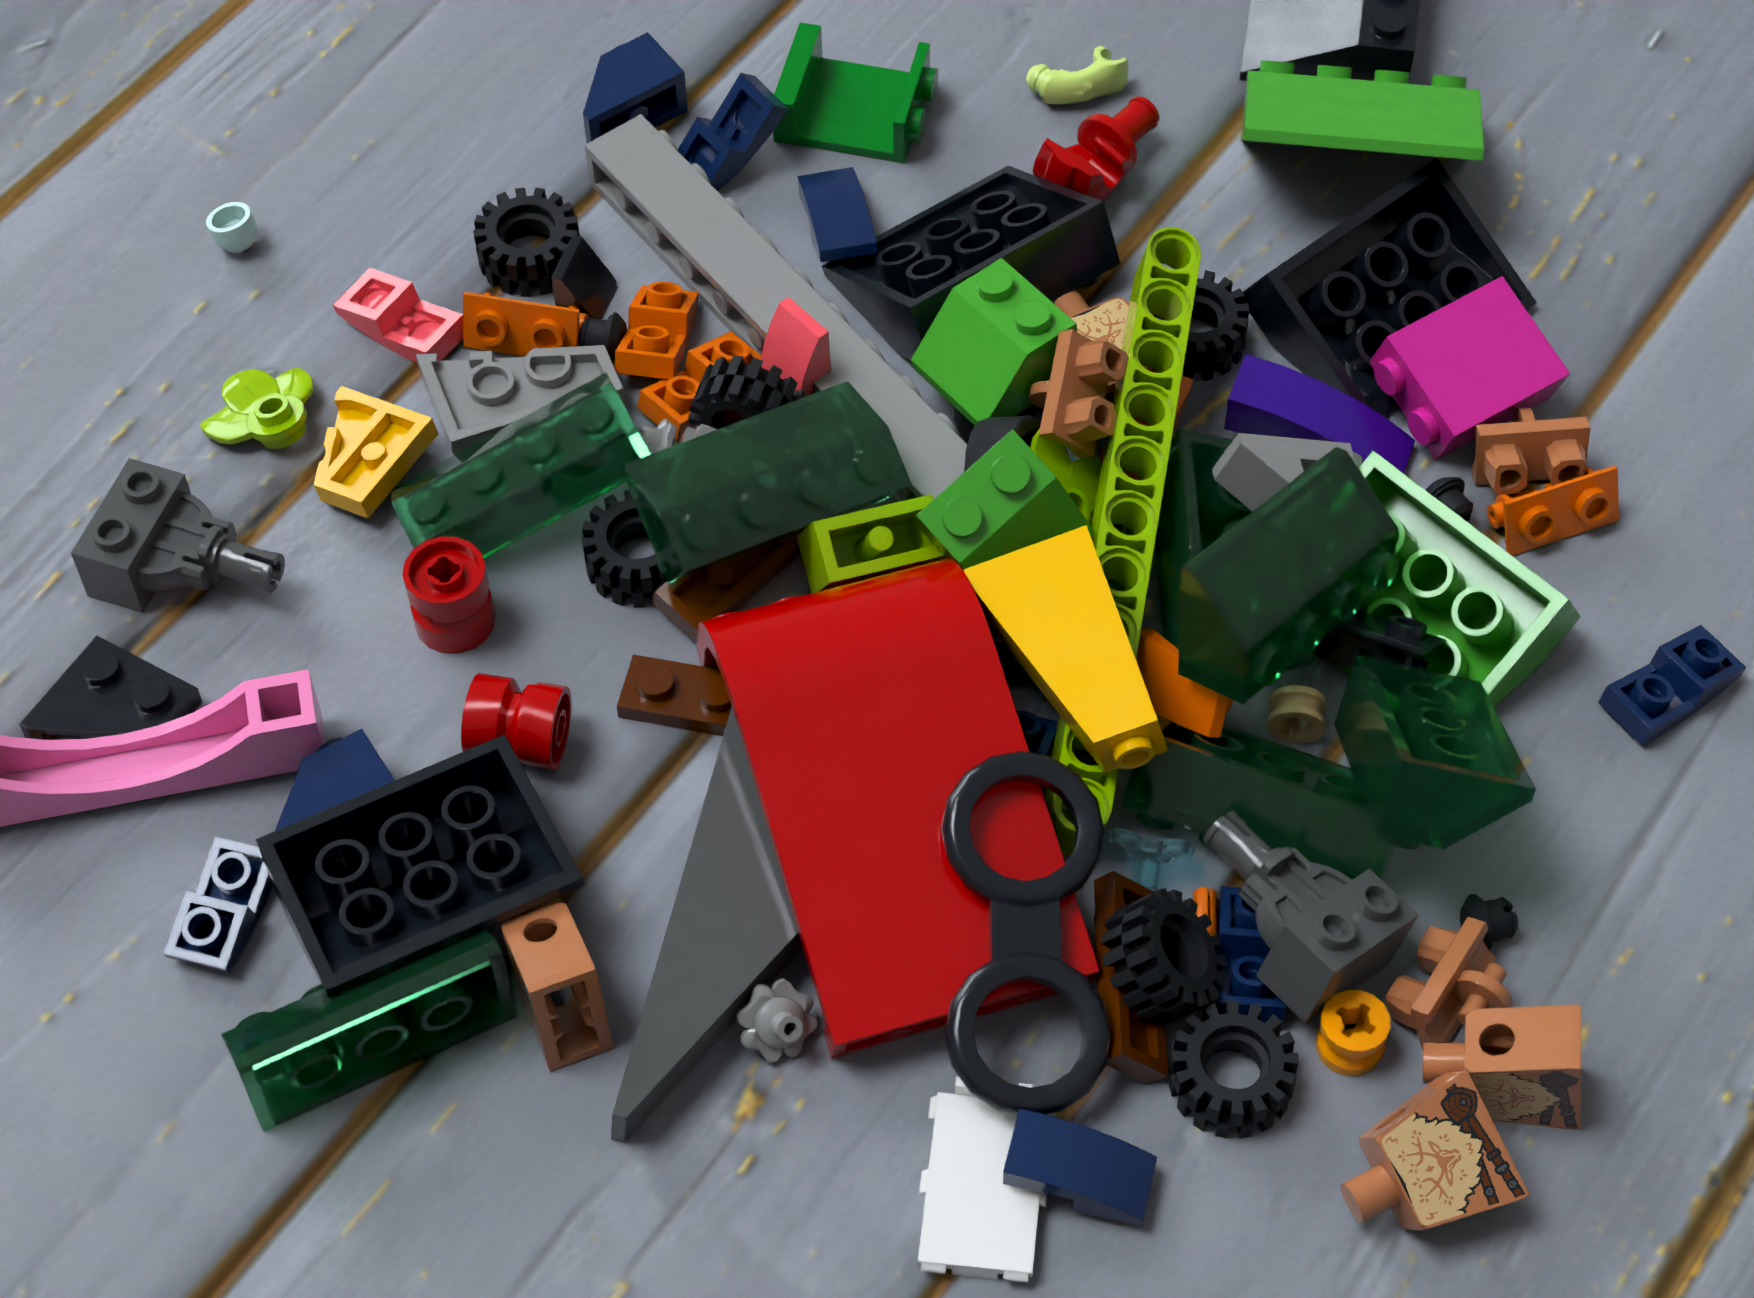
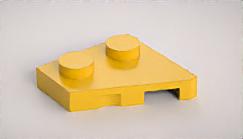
(369, 451)

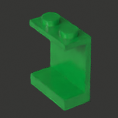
(852, 104)

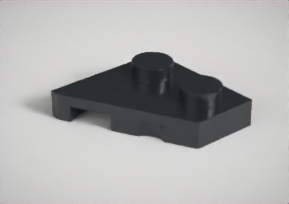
(109, 695)

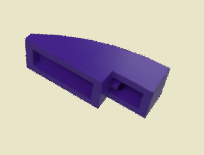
(1293, 405)

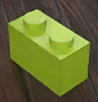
(865, 544)

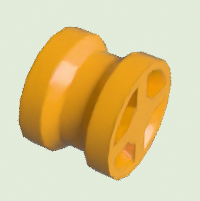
(1356, 1049)

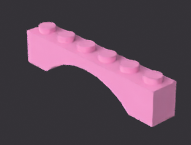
(245, 735)

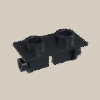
(1391, 640)

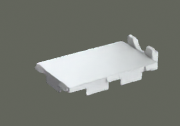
(968, 1212)

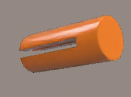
(1207, 904)

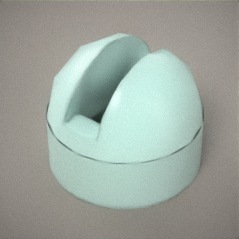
(232, 226)

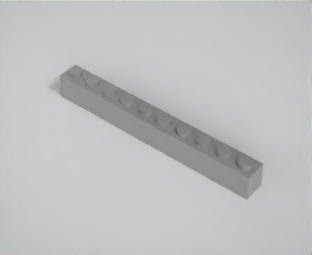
(747, 278)

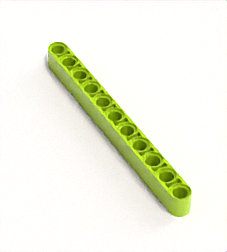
(1138, 450)

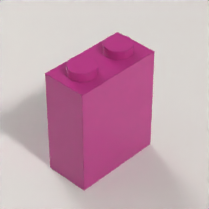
(1467, 367)

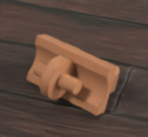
(1076, 393)
(1530, 451)
(1461, 980)

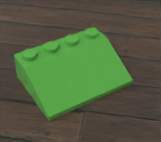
(1363, 113)
(1466, 590)

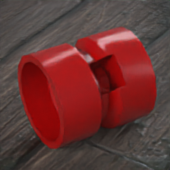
(449, 594)
(532, 720)

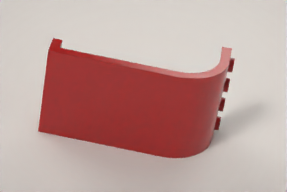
(855, 734)

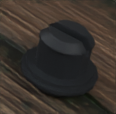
(603, 332)
(1450, 492)
(1497, 914)

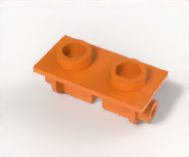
(517, 325)
(1556, 511)

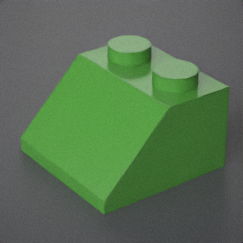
(991, 343)
(999, 506)

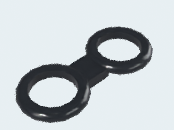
(1025, 933)

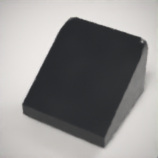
(583, 280)

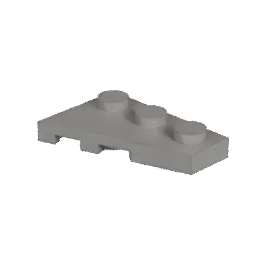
(490, 393)

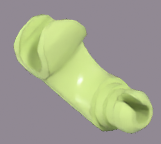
(1067, 87)

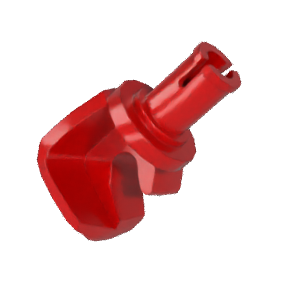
(1103, 152)

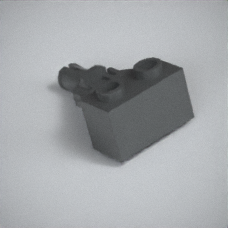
(162, 538)
(1317, 921)

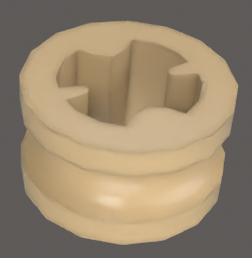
(1297, 714)

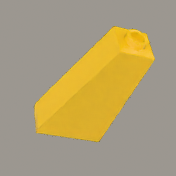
(1069, 638)

